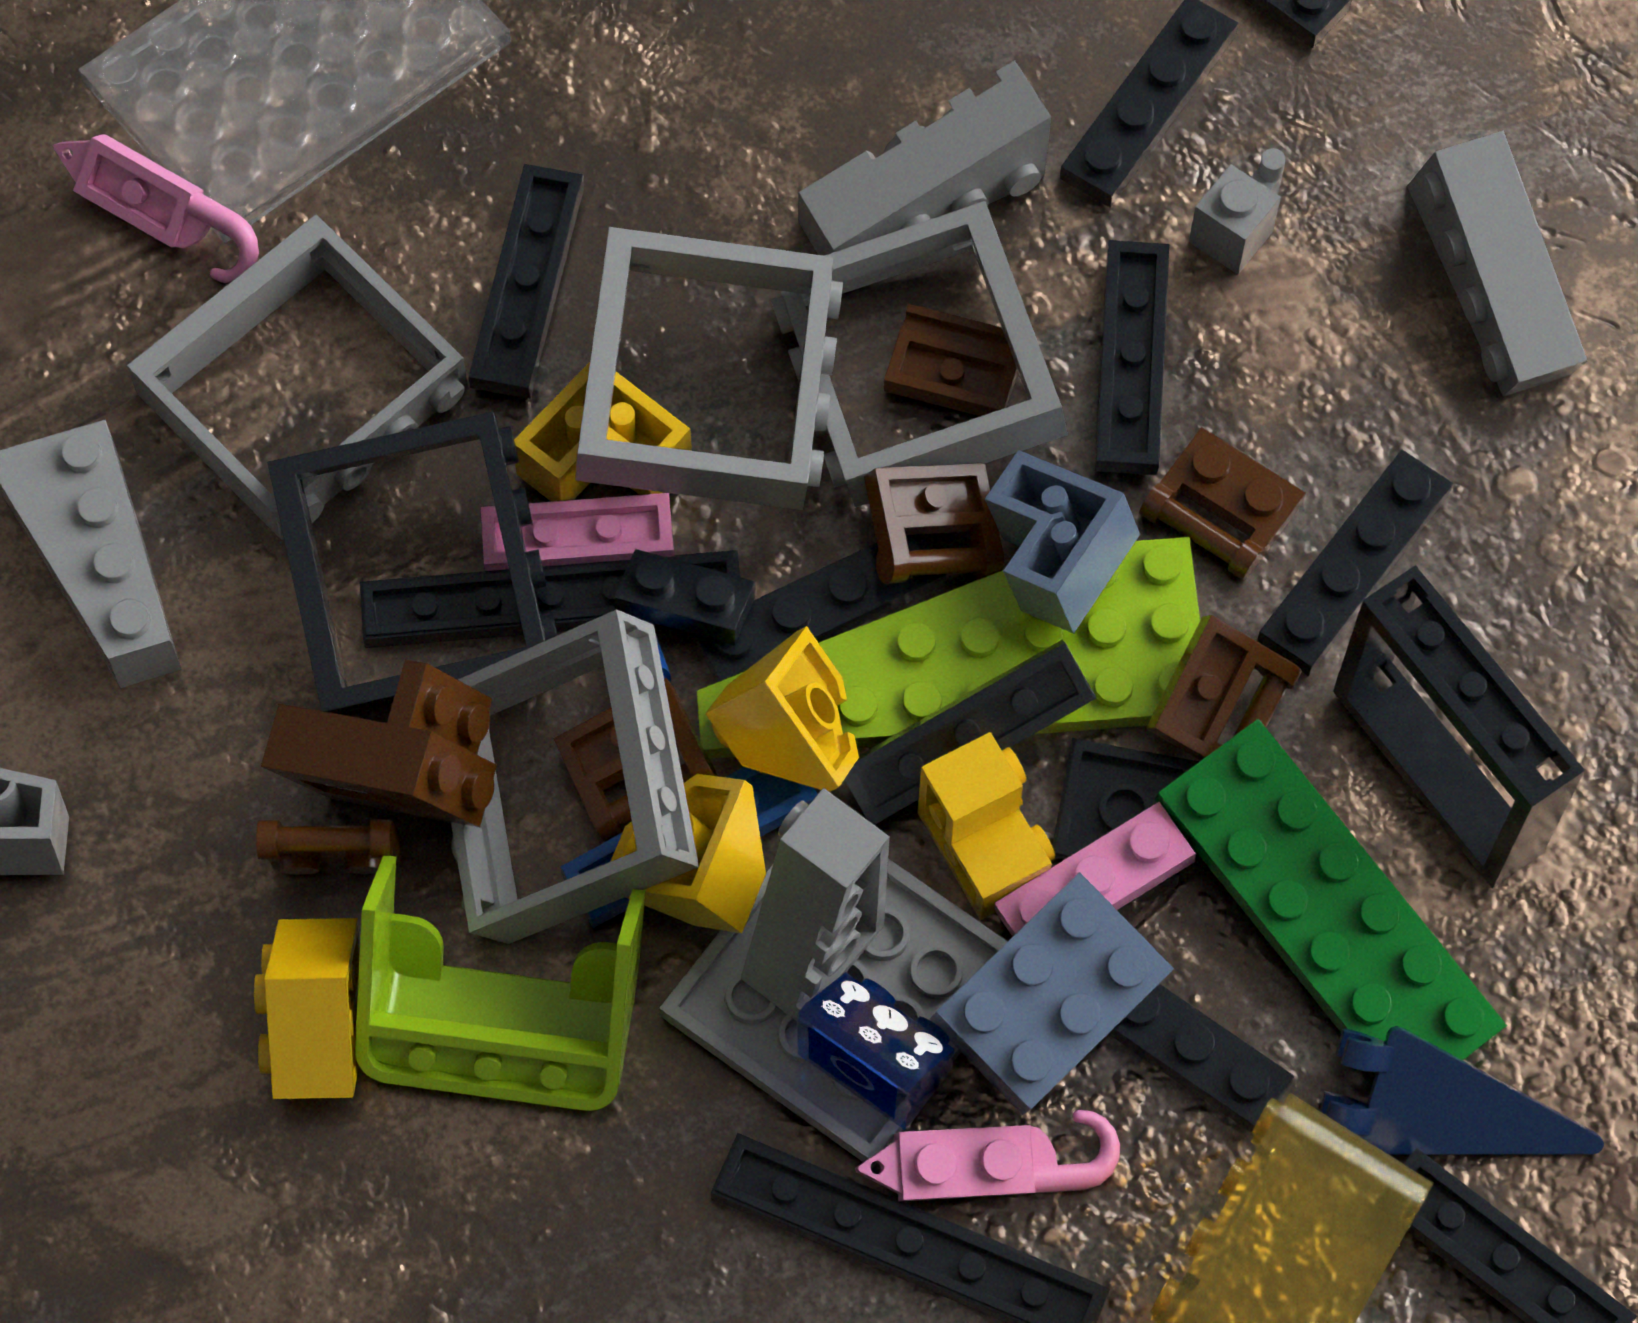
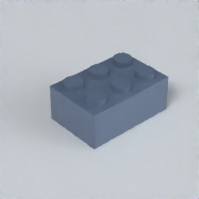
(1051, 993)

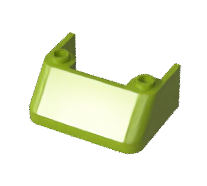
(488, 1028)

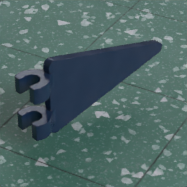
(1445, 1104)

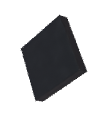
(1106, 789)

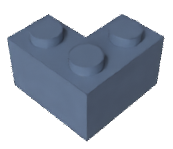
(1067, 537)

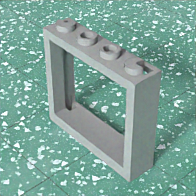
(247, 303)
(970, 442)
(694, 471)
(649, 766)

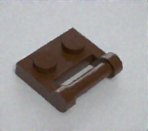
(1231, 489)
(932, 502)
(1210, 684)
(595, 762)
(305, 847)

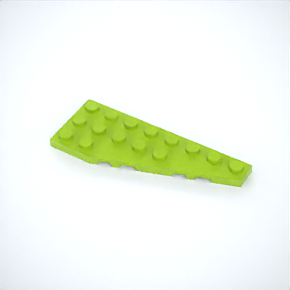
(964, 638)

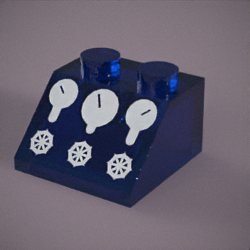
(874, 1047)

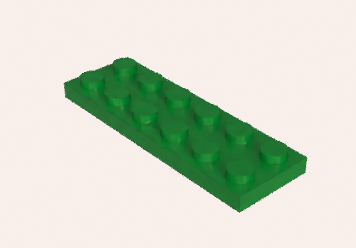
(1323, 898)

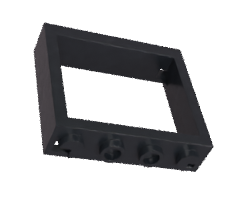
(307, 573)
(1480, 706)

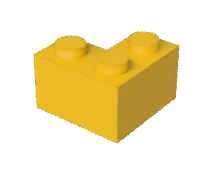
(551, 441)
(976, 821)
(310, 1008)

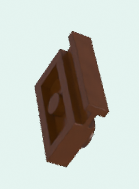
(951, 362)

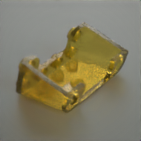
(1299, 1229)

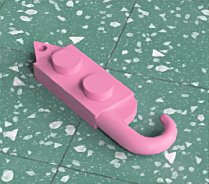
(154, 199)
(988, 1162)

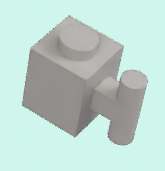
(1239, 212)

